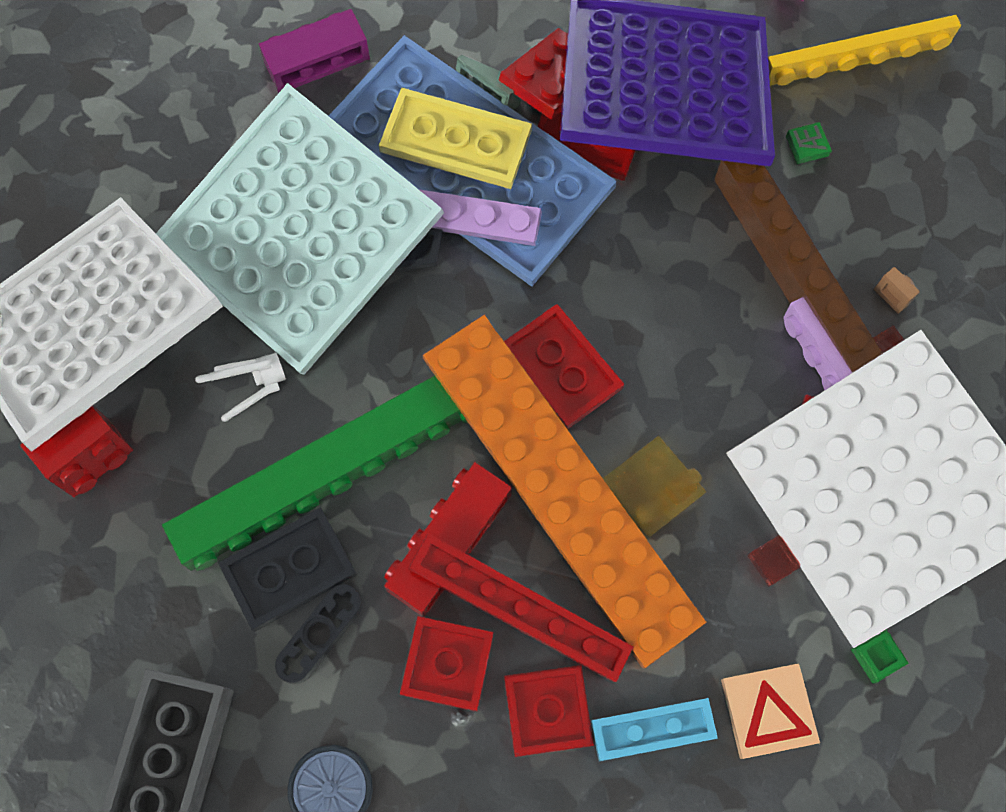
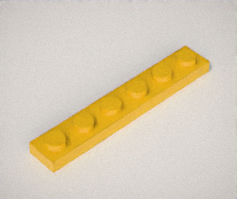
(862, 50)

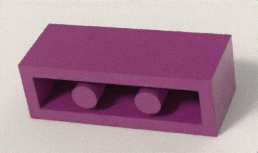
(315, 50)

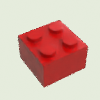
(81, 452)

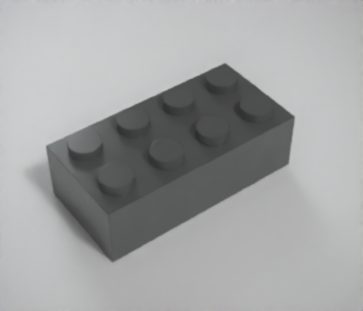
(168, 745)

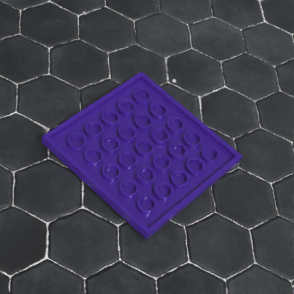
(668, 81)

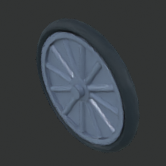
(330, 781)

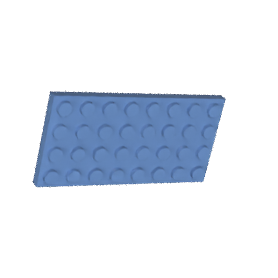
(547, 178)

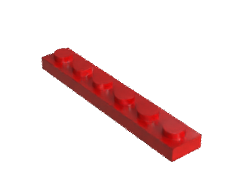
(520, 607)

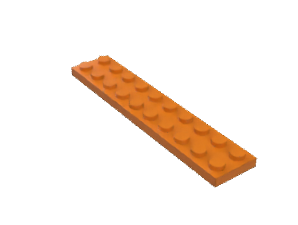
(564, 491)

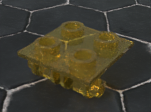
(654, 486)

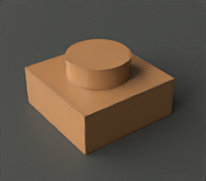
(897, 290)

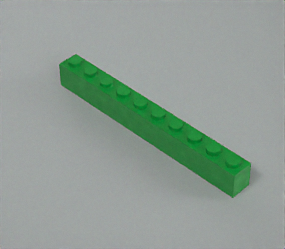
(311, 474)

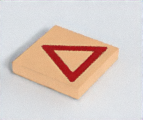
(770, 711)

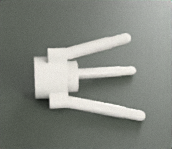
(265, 370)

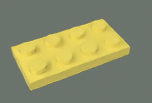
(455, 138)

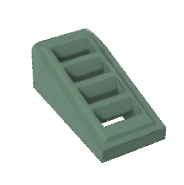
(488, 80)

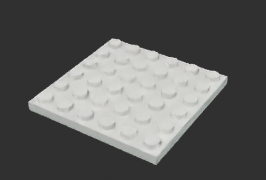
(90, 319)
(884, 488)

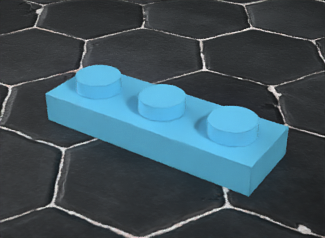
(653, 729)

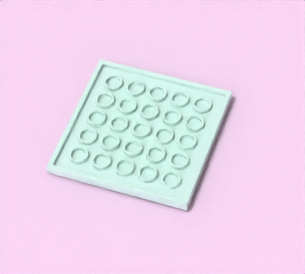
(298, 227)

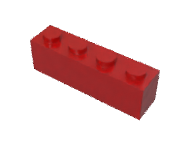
(457, 521)

